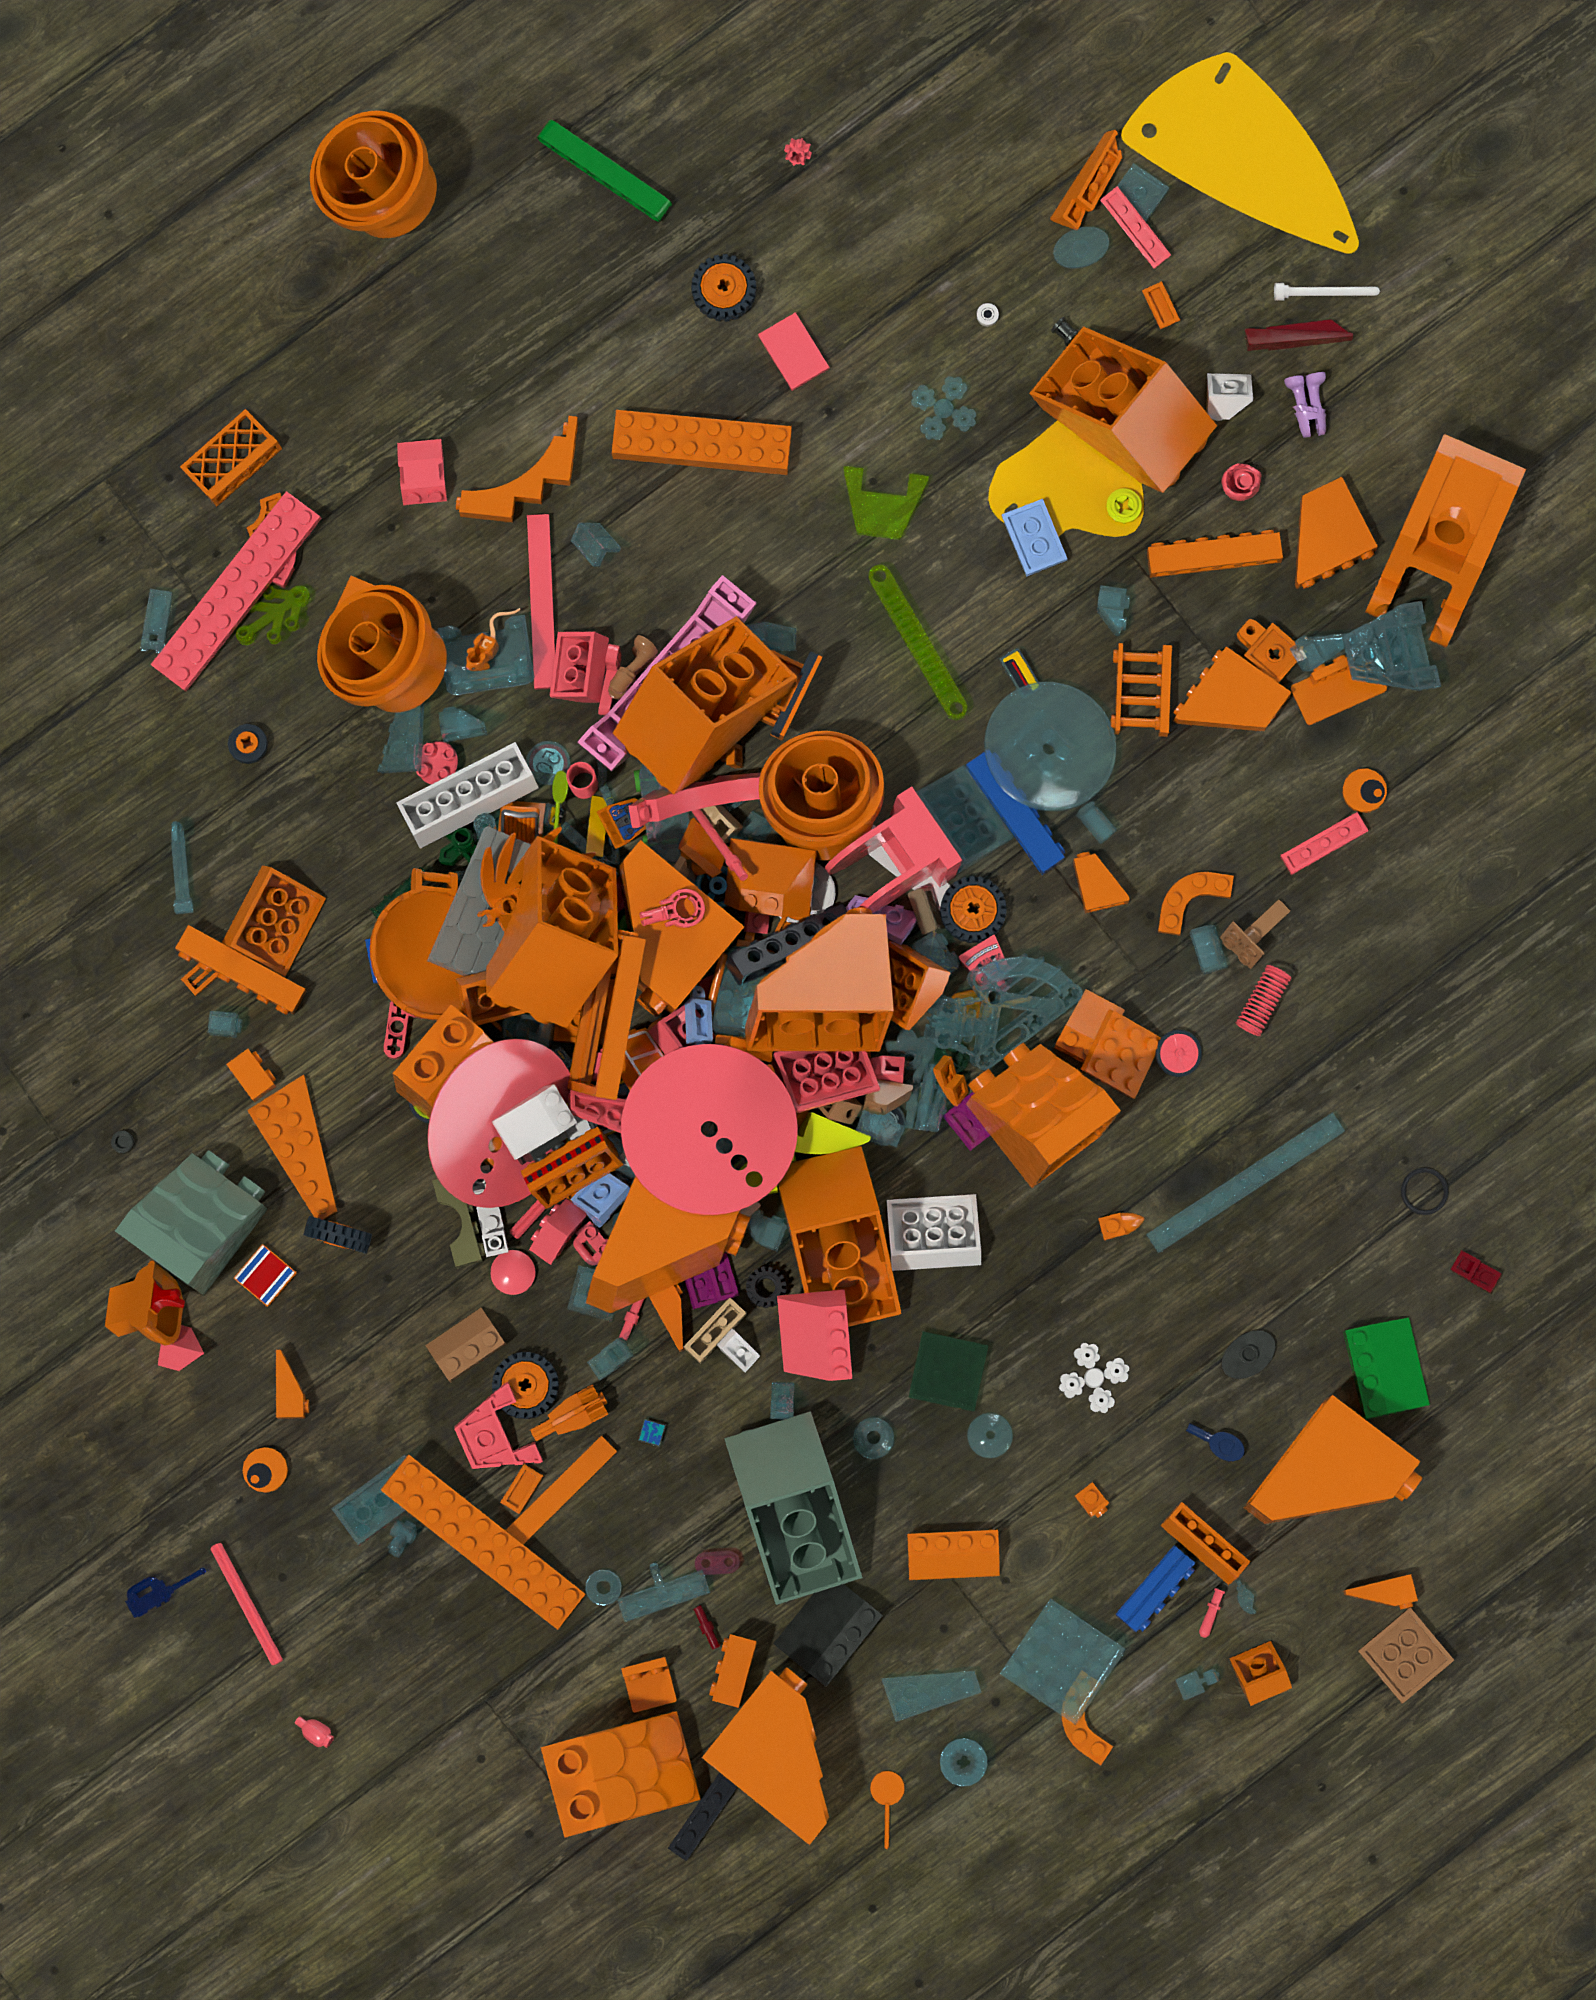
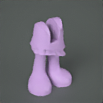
(1303, 412)

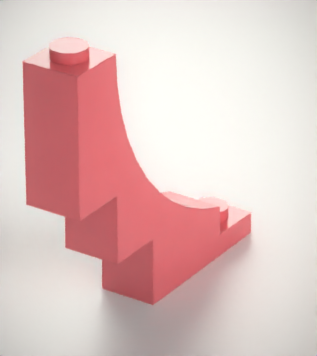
(721, 790)

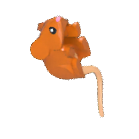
(485, 647)

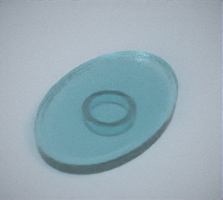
(1081, 247)

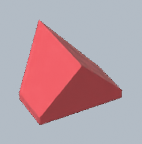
(182, 1352)

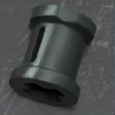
(1064, 330)

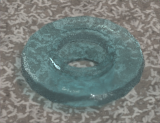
(603, 1599)

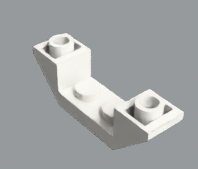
(490, 1222)

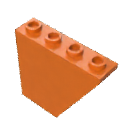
(1330, 534)
(1232, 696)

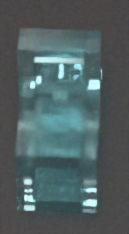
(611, 1358)

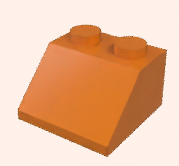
(1260, 1673)

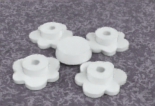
(1094, 1378)

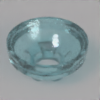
(877, 1450)

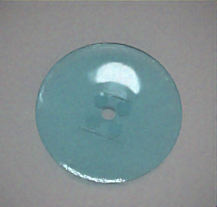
(1067, 722)

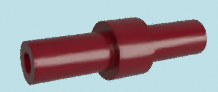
(706, 1627)

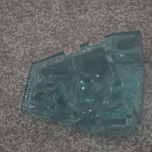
(1392, 650)

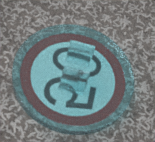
(546, 760)

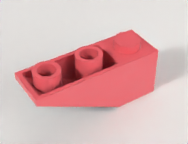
(889, 1068)

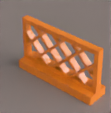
(240, 473)

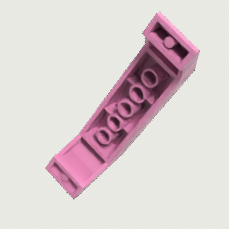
(719, 606)

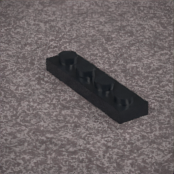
(702, 1817)

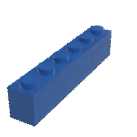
(1019, 819)

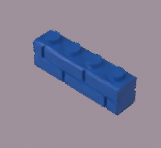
(1155, 1588)

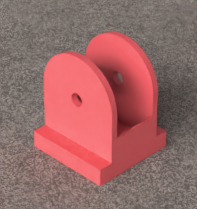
(913, 845)

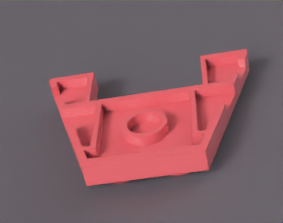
(485, 1438)

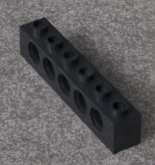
(746, 971)

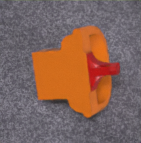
(147, 1305)

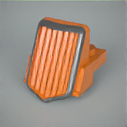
(523, 819)

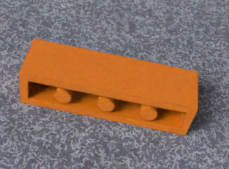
(1205, 1543)

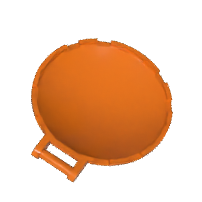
(404, 942)

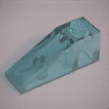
(1315, 650)

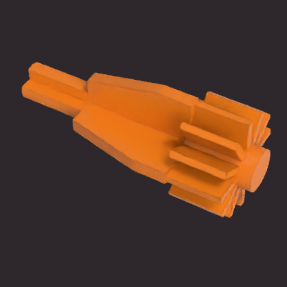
(573, 1413)

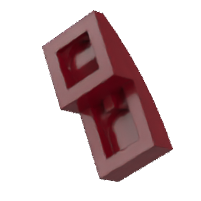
(1476, 1272)

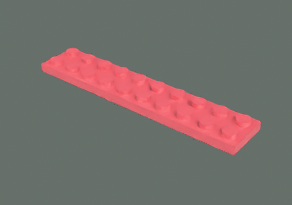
(236, 591)

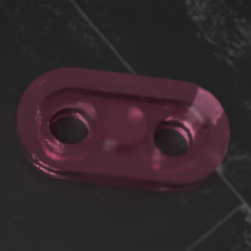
(717, 1562)

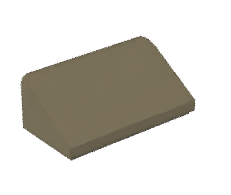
(926, 910)

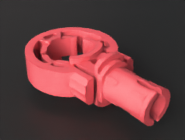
(661, 914)

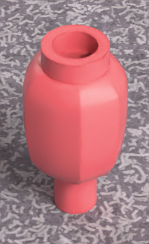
(315, 1732)

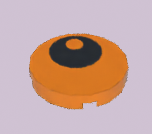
(1364, 790)
(265, 1470)

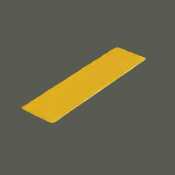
(596, 830)

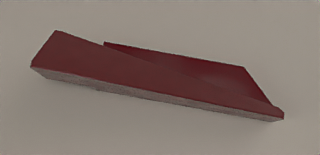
(1296, 335)

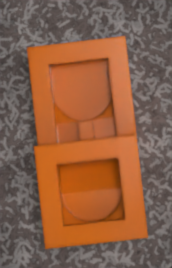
(952, 1084)

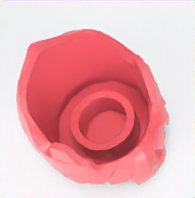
(1241, 482)

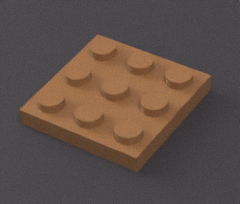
(1406, 1655)

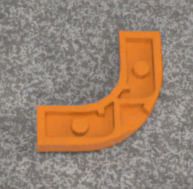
(1187, 889)
(1086, 1741)

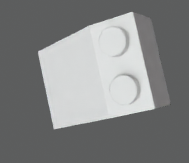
(534, 1121)

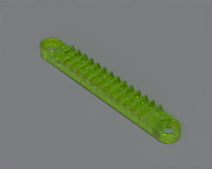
(917, 642)

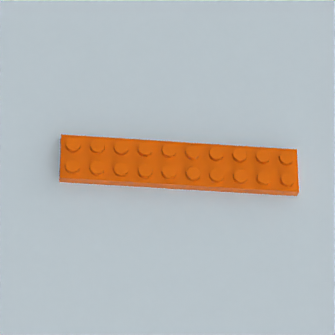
(482, 1541)

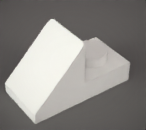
(738, 1350)

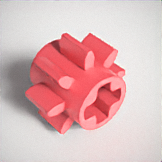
(797, 151)

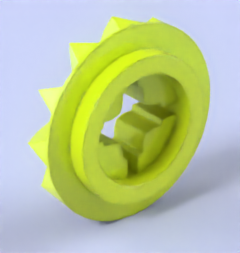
(1120, 496)

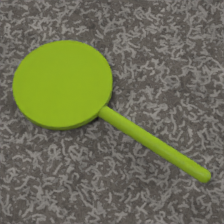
(559, 792)

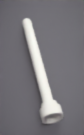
(1284, 291)

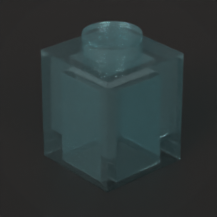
(224, 1024)

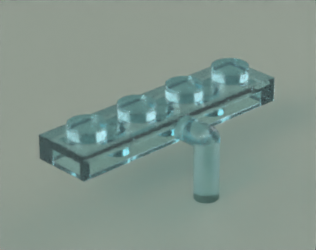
(663, 1594)

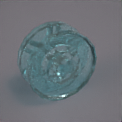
(971, 1773)

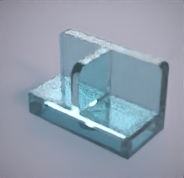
(593, 542)

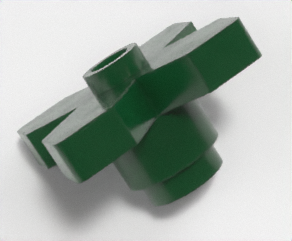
(462, 845)

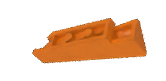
(1089, 183)

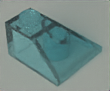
(460, 725)

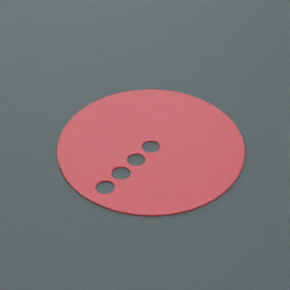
(699, 1086)
(463, 1114)

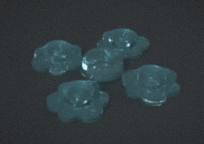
(943, 408)

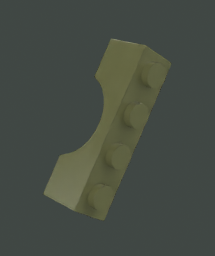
(466, 1247)

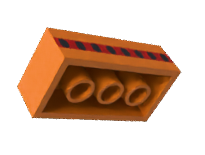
(571, 1167)

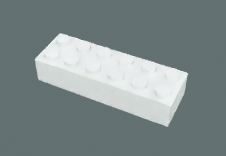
(467, 794)

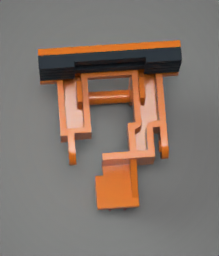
(782, 715)

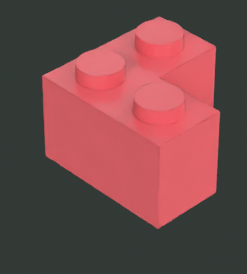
(557, 1230)

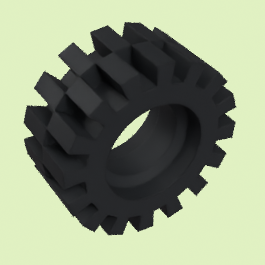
(765, 1273)

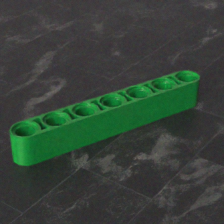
(604, 170)

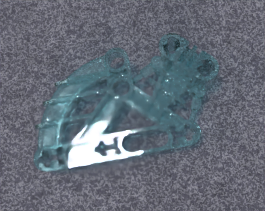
(953, 1023)

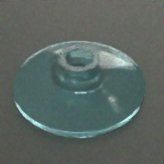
(989, 1447)

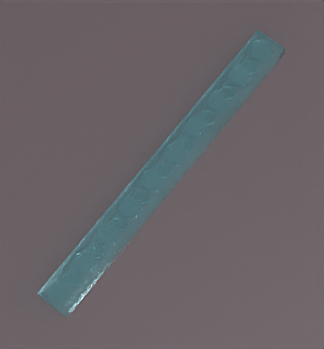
(1245, 1183)

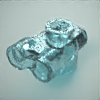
(403, 1534)

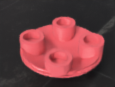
(437, 762)
(512, 1272)

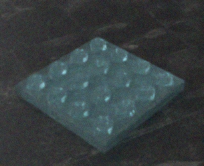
(1062, 1661)

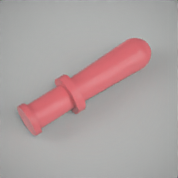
(1208, 1621)

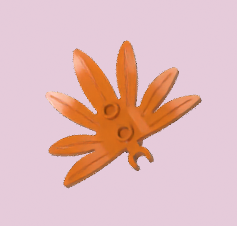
(504, 896)

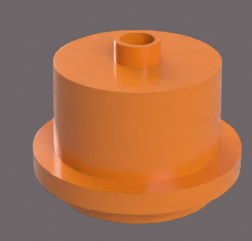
(373, 175)
(381, 650)
(821, 791)

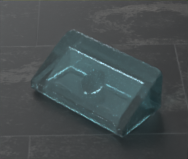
(754, 829)

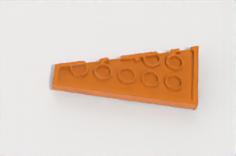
(293, 1136)

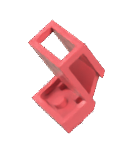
(421, 472)

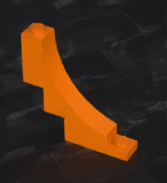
(552, 468)

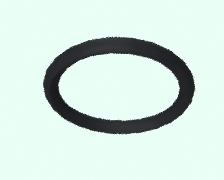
(1424, 1212)

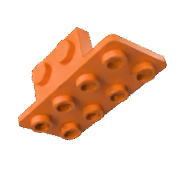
(1331, 691)

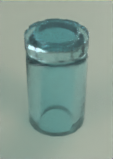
(1096, 822)

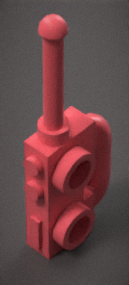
(589, 1233)

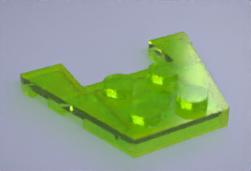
(879, 512)

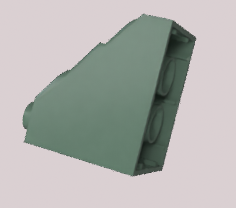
(195, 1220)
(793, 1508)

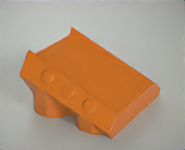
(701, 850)

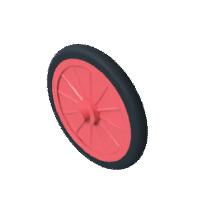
(1178, 1053)

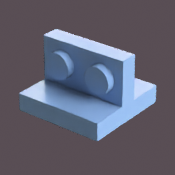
(601, 1198)

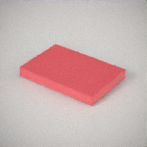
(793, 351)

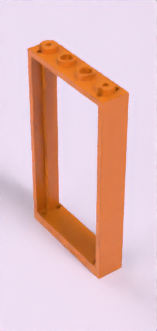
(617, 1025)

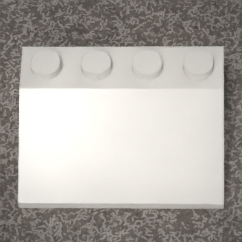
(933, 1232)

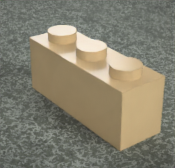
(714, 1330)

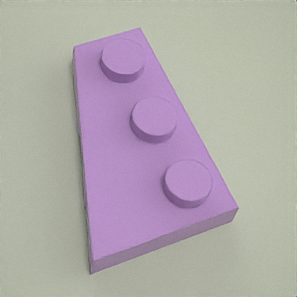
(898, 920)

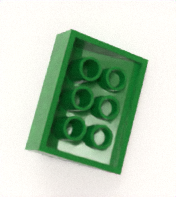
(1386, 1368)

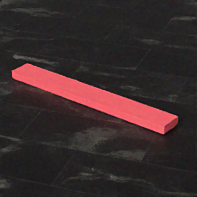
(541, 599)

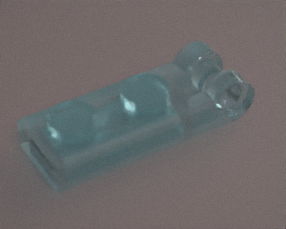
(156, 619)

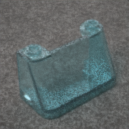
(507, 669)

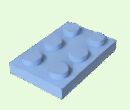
(1034, 537)

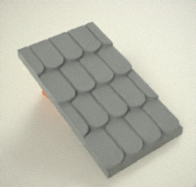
(463, 941)

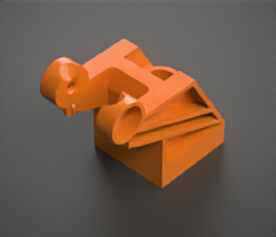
(1451, 528)

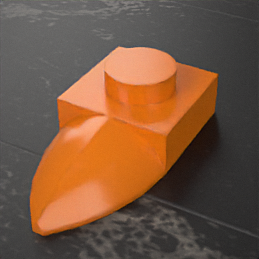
(1119, 1224)

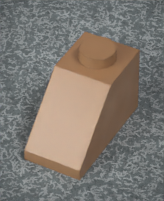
(888, 1098)

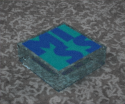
(652, 1432)

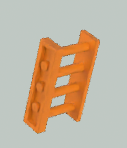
(1160, 701)

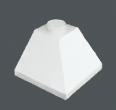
(1227, 394)

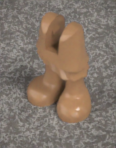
(624, 678)

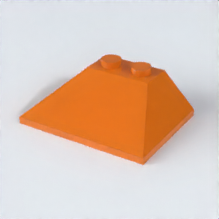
(777, 879)

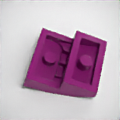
(966, 1124)
(712, 1285)

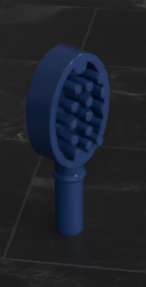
(1221, 1444)

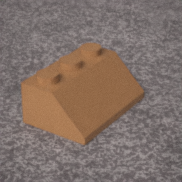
(465, 1345)

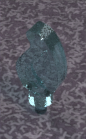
(1245, 1598)

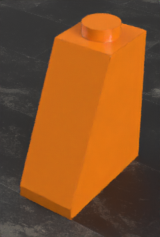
(1096, 884)

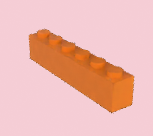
(1214, 554)
(241, 970)

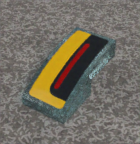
(1018, 669)

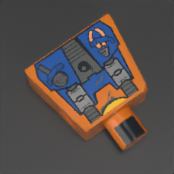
(618, 822)

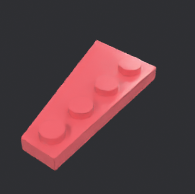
(597, 1110)

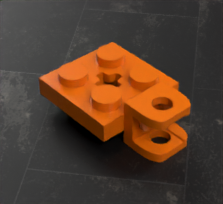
(1259, 645)

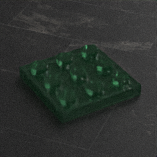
(948, 1371)

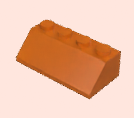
(953, 1554)

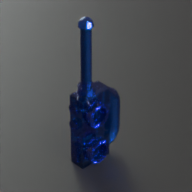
(158, 1595)

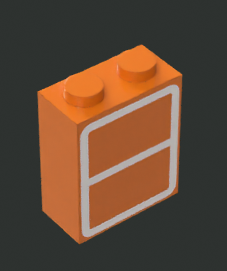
(639, 1055)

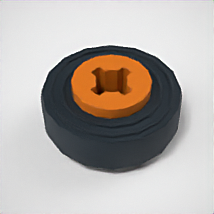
(251, 750)

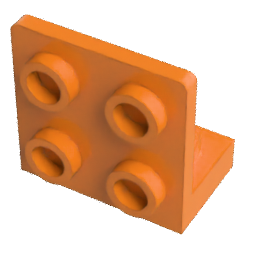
(649, 1684)

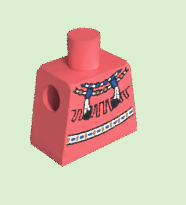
(981, 955)

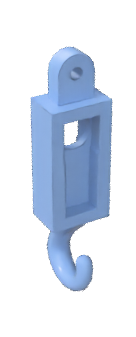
(698, 1029)

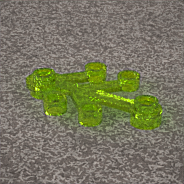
(275, 614)

